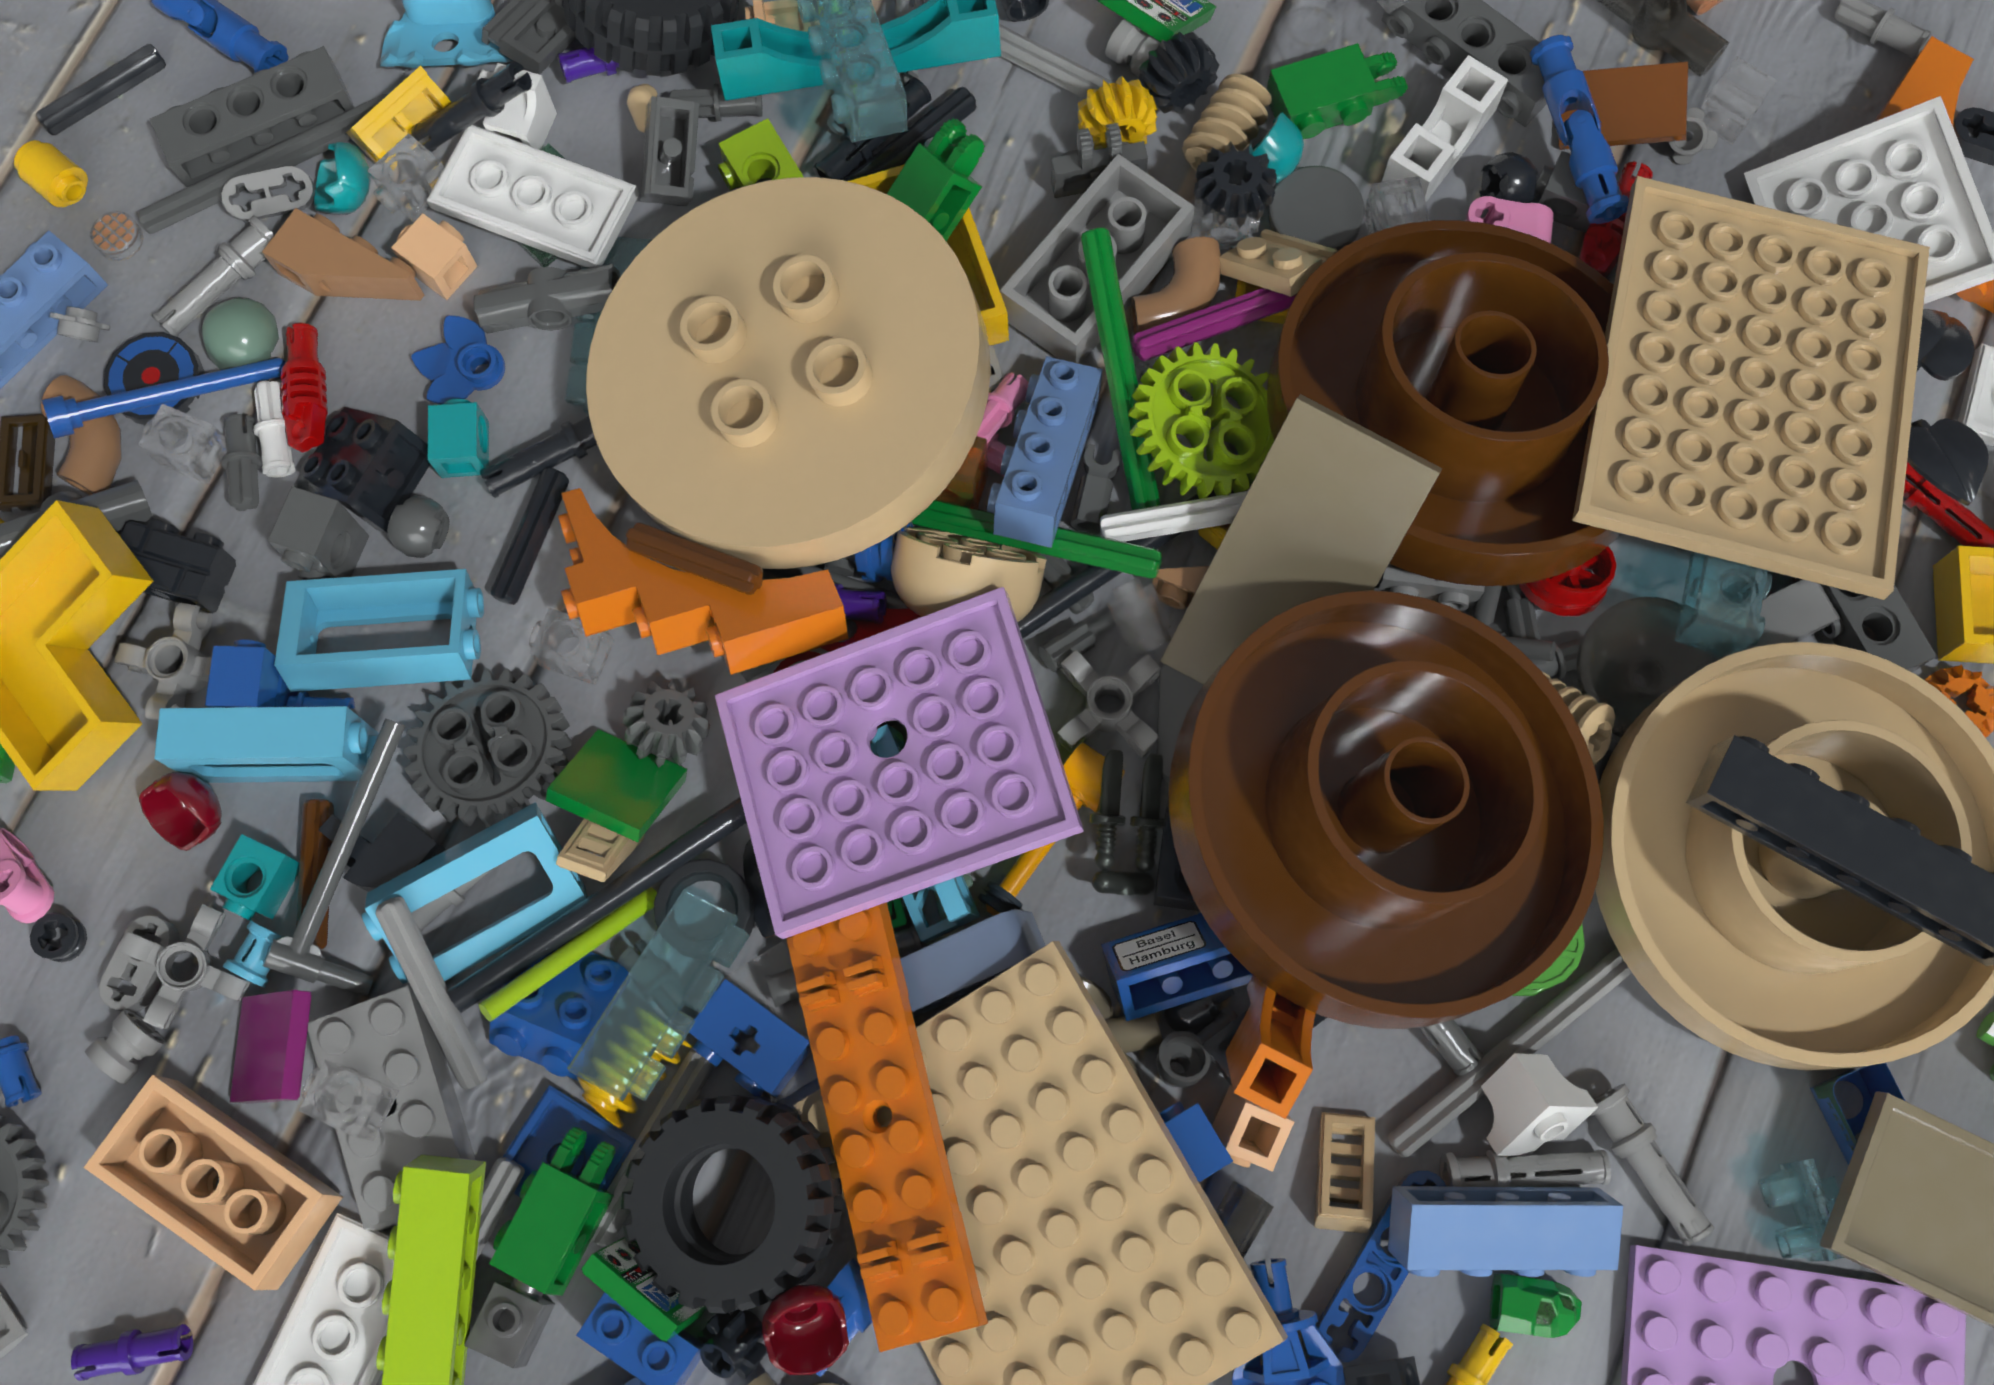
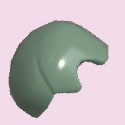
(239, 333)

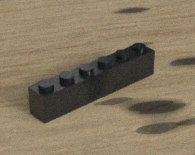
(1849, 844)

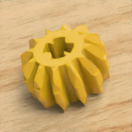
(1118, 103)

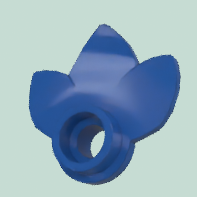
(454, 363)

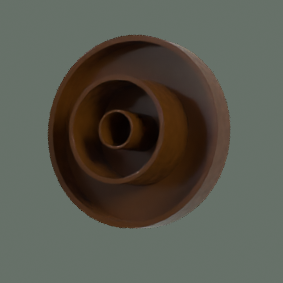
(1475, 359)
(1386, 811)

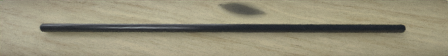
(715, 828)

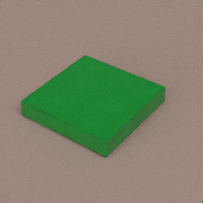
(615, 787)

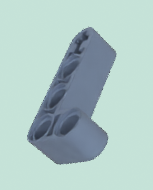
(969, 959)

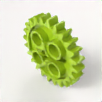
(1167, 413)

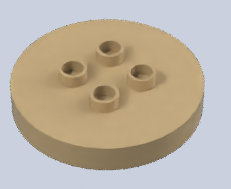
(789, 372)
(1753, 941)

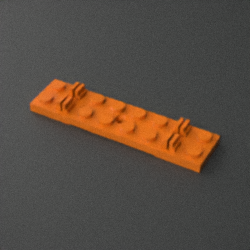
(896, 1175)

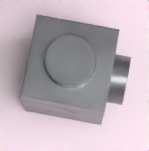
(510, 1323)

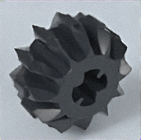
(1179, 71)
(1253, 184)

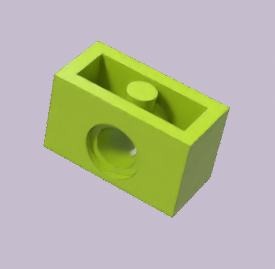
(754, 156)

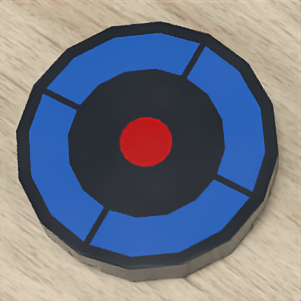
(149, 362)

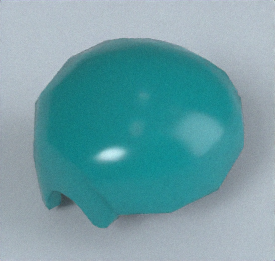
(1283, 147)
(342, 181)

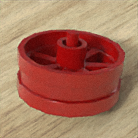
(1563, 592)

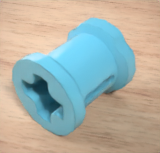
(251, 955)

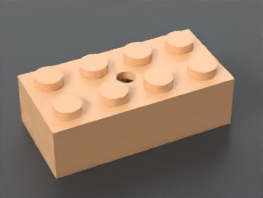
(168, 1164)

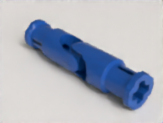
(231, 34)
(1591, 155)

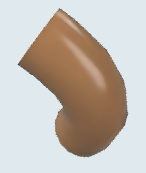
(1190, 289)
(93, 448)

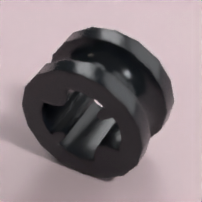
(45, 930)

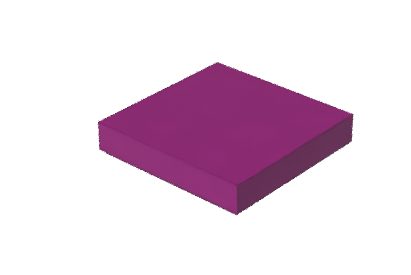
(271, 1047)

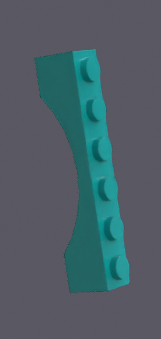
(769, 58)

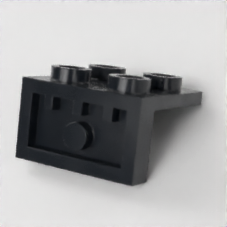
(366, 465)

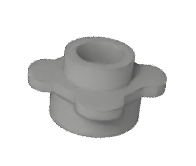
(1702, 138)
(79, 324)

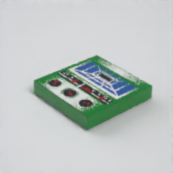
(1163, 17)
(621, 1278)

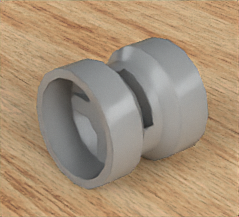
(1130, 46)
(127, 1042)

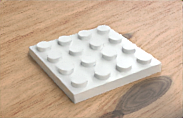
(1894, 181)

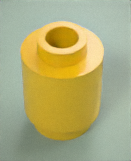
(51, 173)

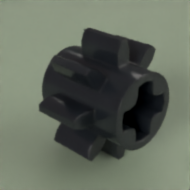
(732, 1344)

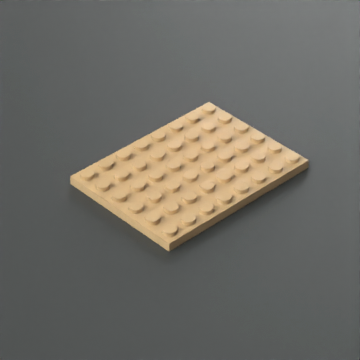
(1757, 388)
(1073, 1201)

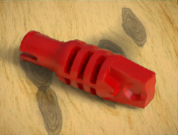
(1603, 241)
(303, 389)

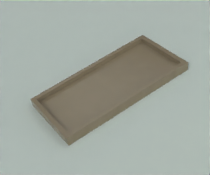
(1310, 528)
(1920, 1207)

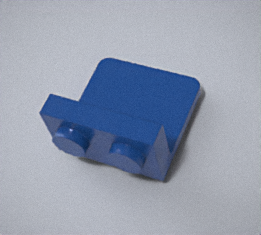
(559, 1015)

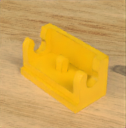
(397, 113)

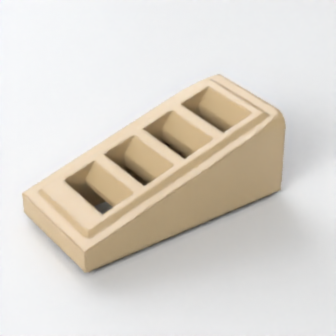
(599, 841)
(1342, 1218)

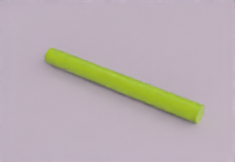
(567, 955)

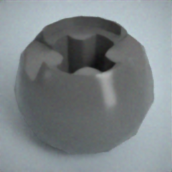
(418, 527)

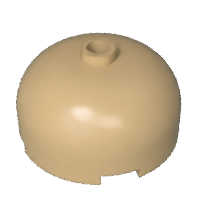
(944, 569)

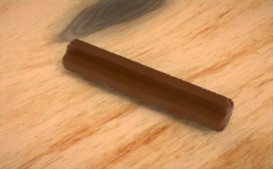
(694, 558)
(312, 857)

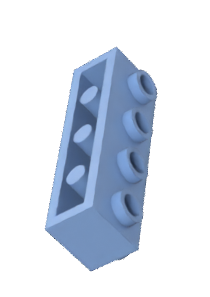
(40, 283)
(1046, 451)
(1504, 1230)

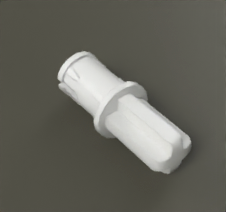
(271, 430)

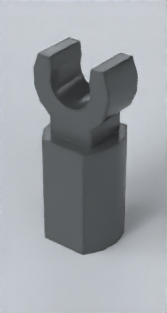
(1094, 491)

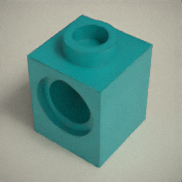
(458, 438)
(244, 860)

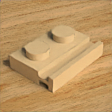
(1274, 261)

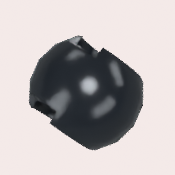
(1509, 178)

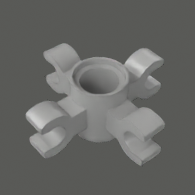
(166, 654)
(1085, 679)
(167, 1001)

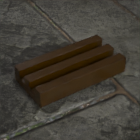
(34, 427)

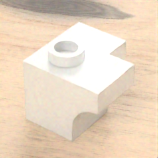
(525, 116)
(1533, 1105)

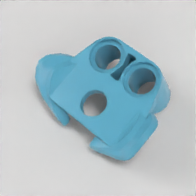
(432, 21)

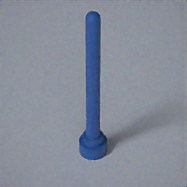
(69, 415)

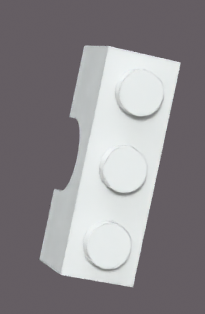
(1456, 120)

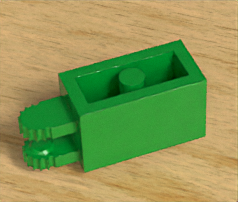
(1333, 88)
(938, 177)
(555, 1217)

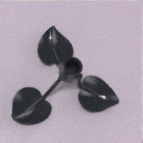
(1948, 451)

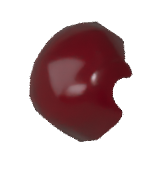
(181, 809)
(805, 1330)

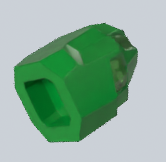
(1532, 1306)

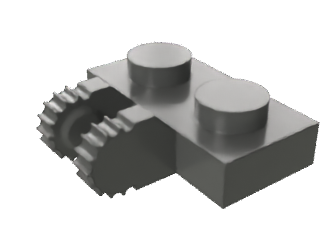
(1078, 169)

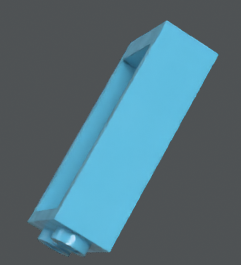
(378, 599)
(265, 743)
(469, 859)

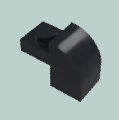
(391, 854)

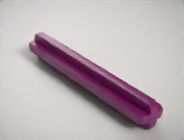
(1209, 322)

